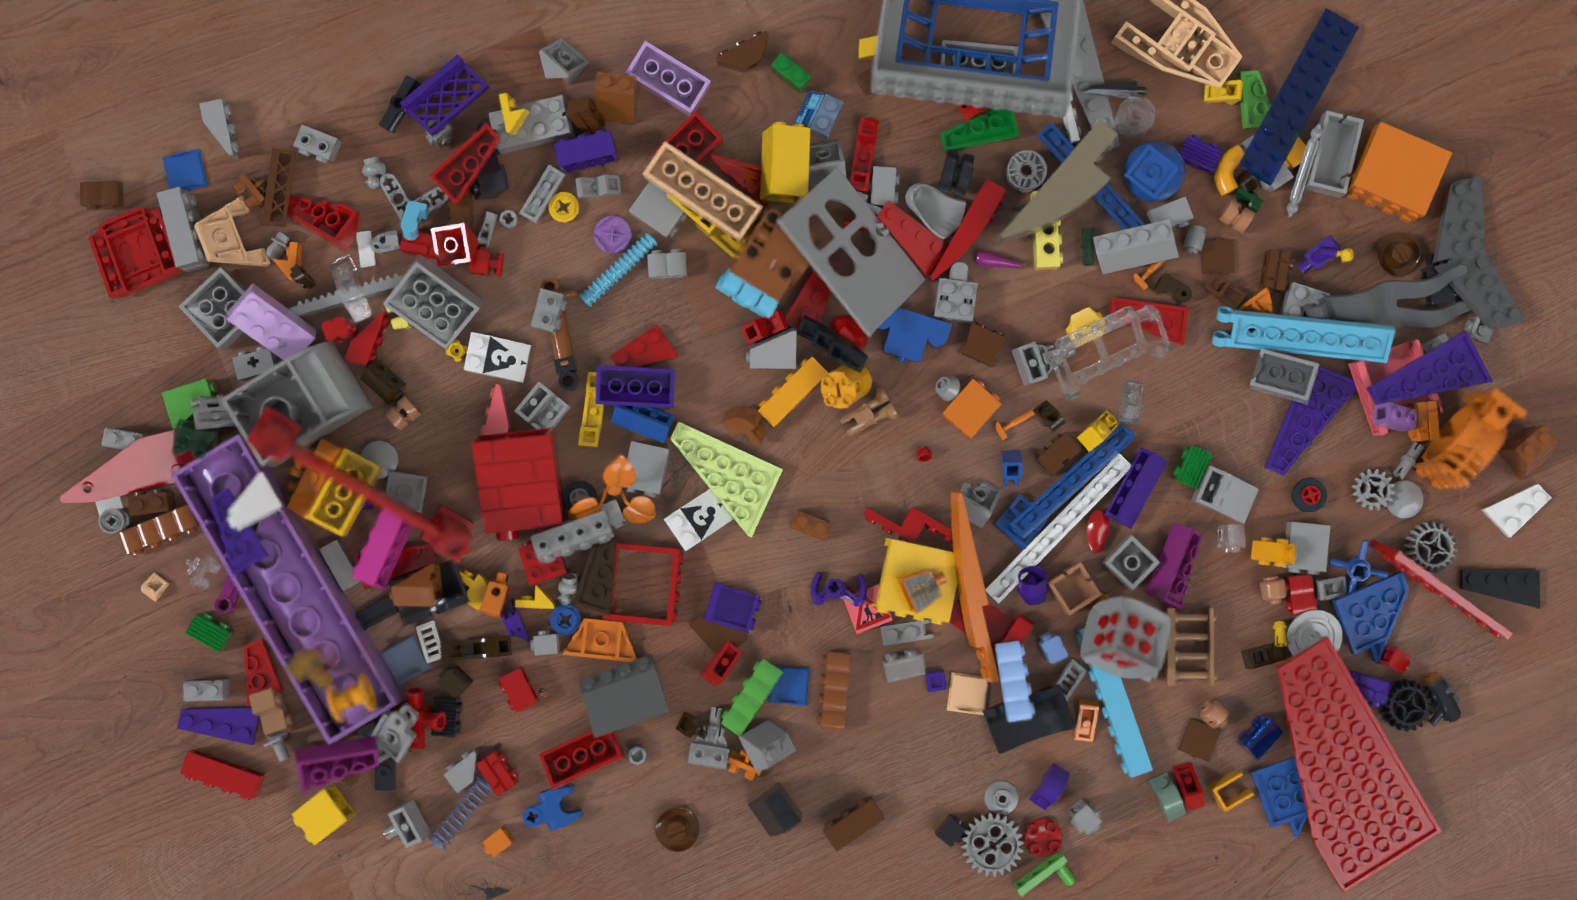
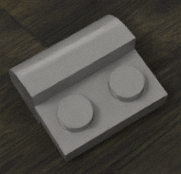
(542, 407)

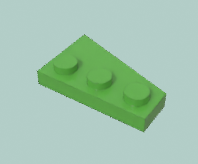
(1254, 99)

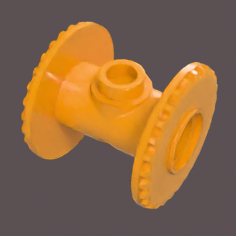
(350, 697)

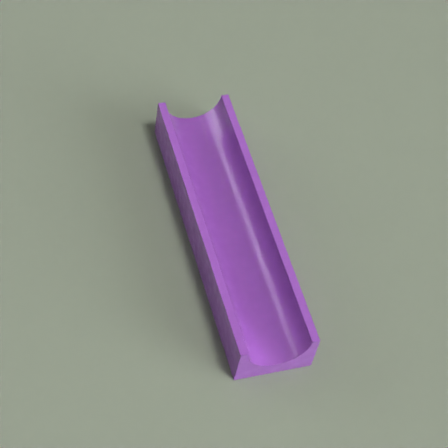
(291, 589)

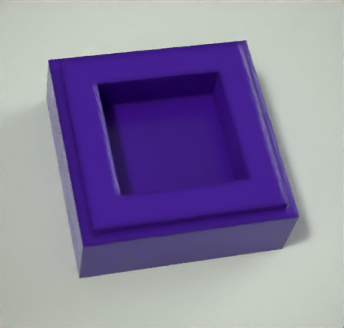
(935, 681)

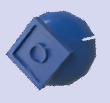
(1154, 171)

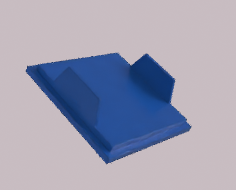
(185, 170)
(792, 686)

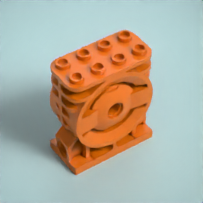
(1468, 440)

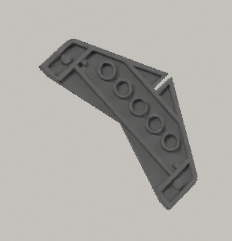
(1463, 241)

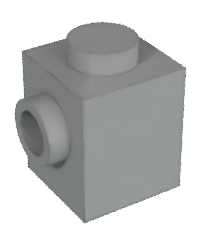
(545, 643)

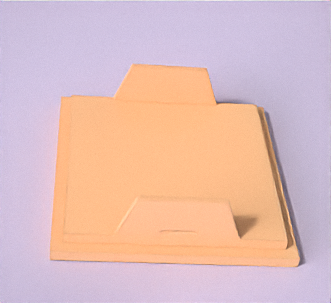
(967, 693)

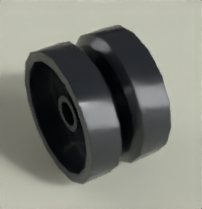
(957, 173)

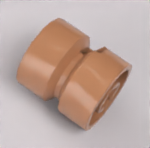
(1236, 216)
(398, 418)

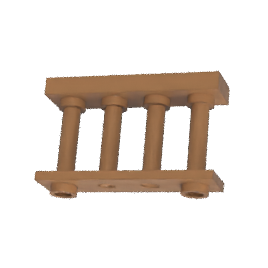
(1172, 655)

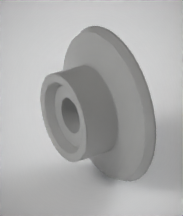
(998, 789)

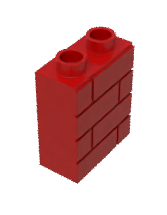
(519, 482)

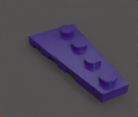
(242, 547)
(225, 723)

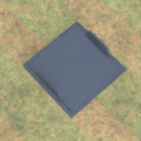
(405, 660)

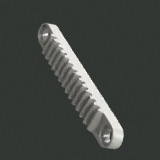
(334, 301)

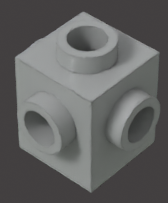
(441, 138)

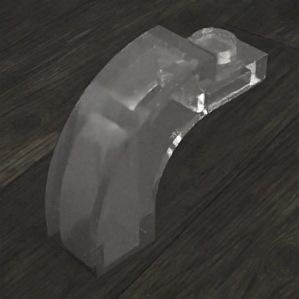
(348, 287)

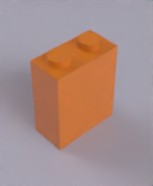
(971, 408)

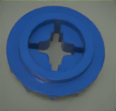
(565, 629)

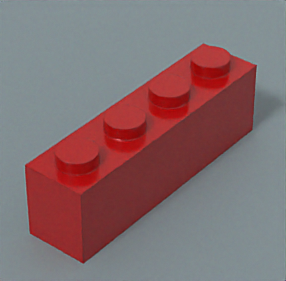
(222, 774)

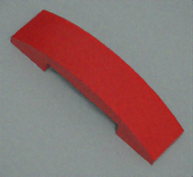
(864, 154)

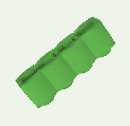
(752, 697)

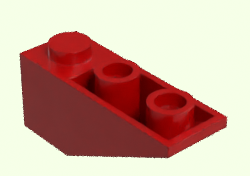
(364, 346)

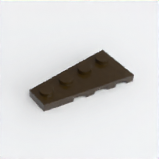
(597, 579)

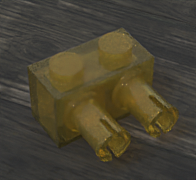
(308, 665)

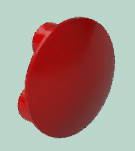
(1043, 837)

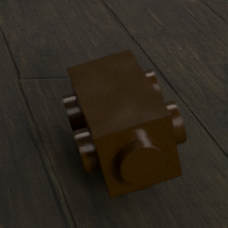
(383, 381)

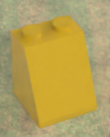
(323, 814)

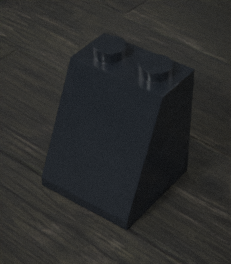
(776, 811)

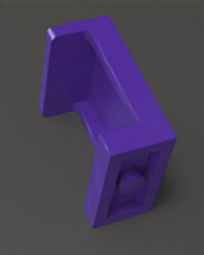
(732, 608)

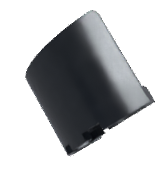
(453, 592)
(1050, 717)

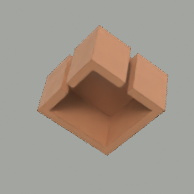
(1072, 590)

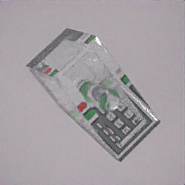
(1131, 402)

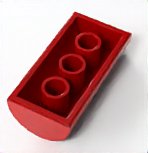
(580, 757)

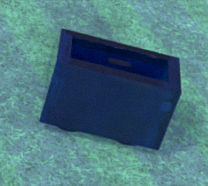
(1259, 736)

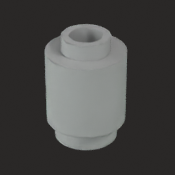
(1194, 239)

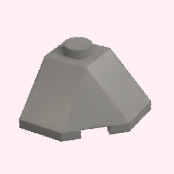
(980, 501)

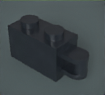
(1446, 294)

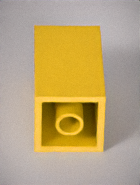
(785, 163)

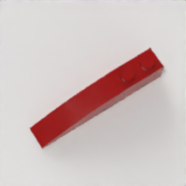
(974, 222)

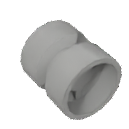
(115, 520)

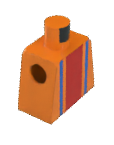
(496, 605)

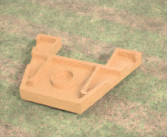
(221, 238)

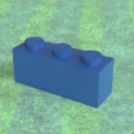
(644, 420)

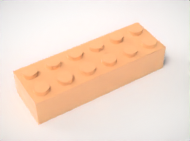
(702, 192)

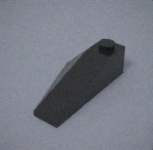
(493, 177)

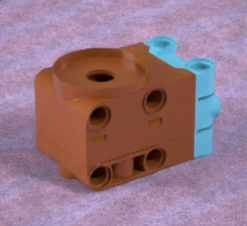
(764, 266)

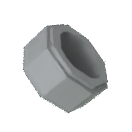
(637, 754)

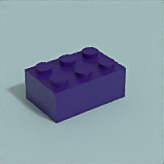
(586, 151)

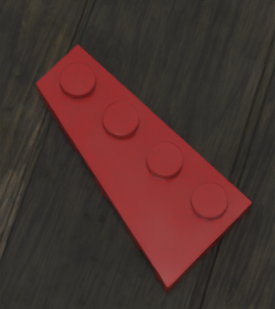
(914, 238)
(810, 300)

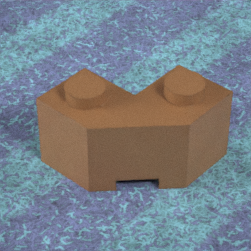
(272, 711)

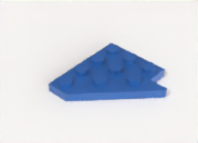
(1371, 613)
(1281, 794)

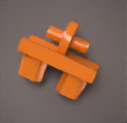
(741, 760)

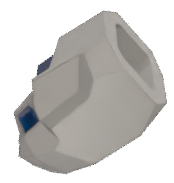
(386, 242)

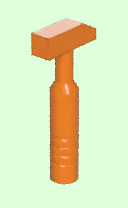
(1150, 270)
(1015, 422)

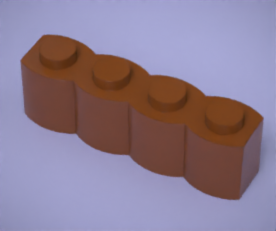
(158, 530)
(835, 690)

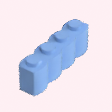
(1013, 681)

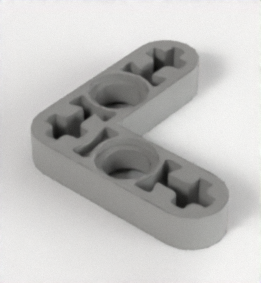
(434, 193)

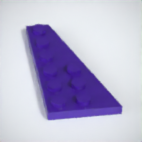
(1442, 369)
(1306, 421)

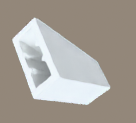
(254, 504)

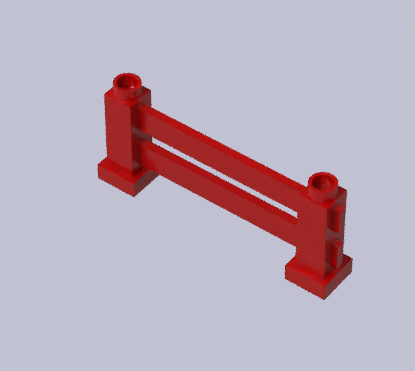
(445, 530)

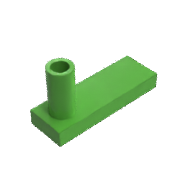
(1053, 863)

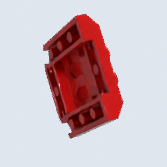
(133, 252)

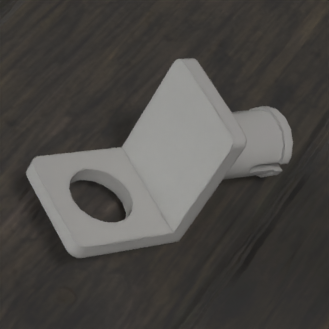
(279, 746)

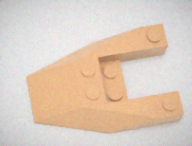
(1190, 47)

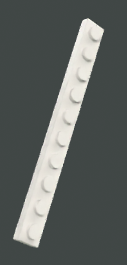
(1058, 527)

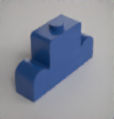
(910, 332)

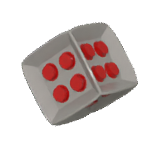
(1126, 637)

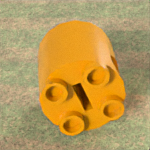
(845, 386)

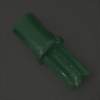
(1087, 246)

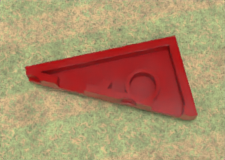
(743, 174)

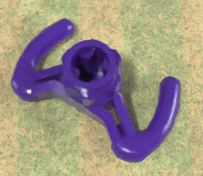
(837, 590)

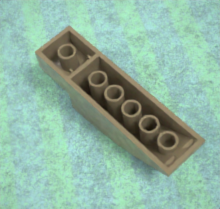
(1067, 188)

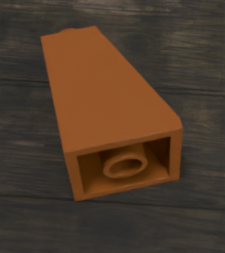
(617, 97)
(1528, 450)

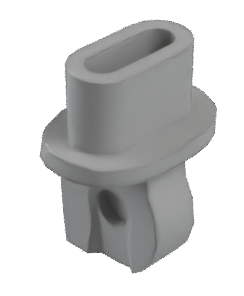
(278, 246)

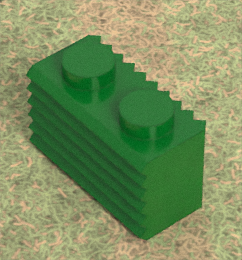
(791, 73)
(1192, 466)
(209, 631)

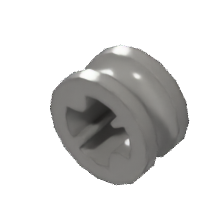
(513, 215)

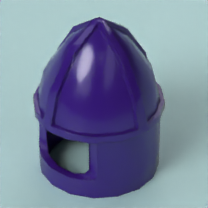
(1033, 589)

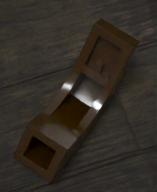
(475, 648)

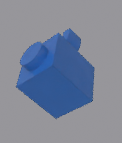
(1011, 466)

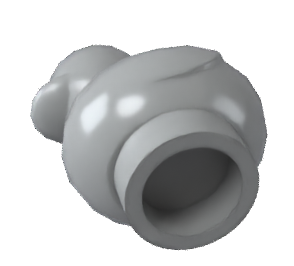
(371, 168)
(568, 587)

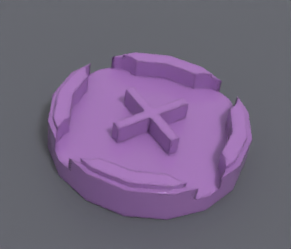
(612, 234)

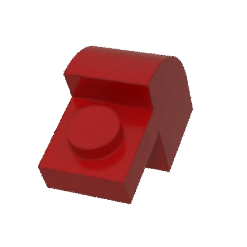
(764, 327)

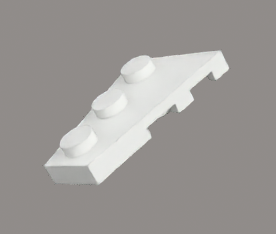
(1517, 509)

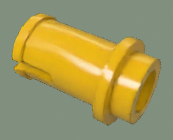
(1280, 633)

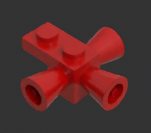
(425, 716)

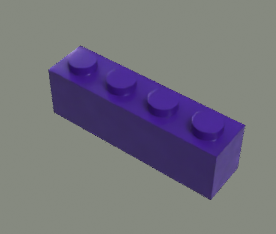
(1136, 488)

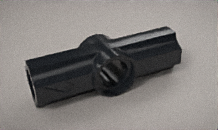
(394, 115)

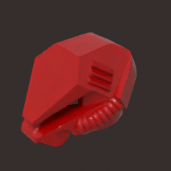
(849, 329)

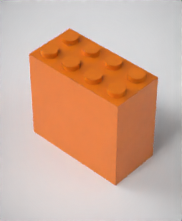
(1397, 172)

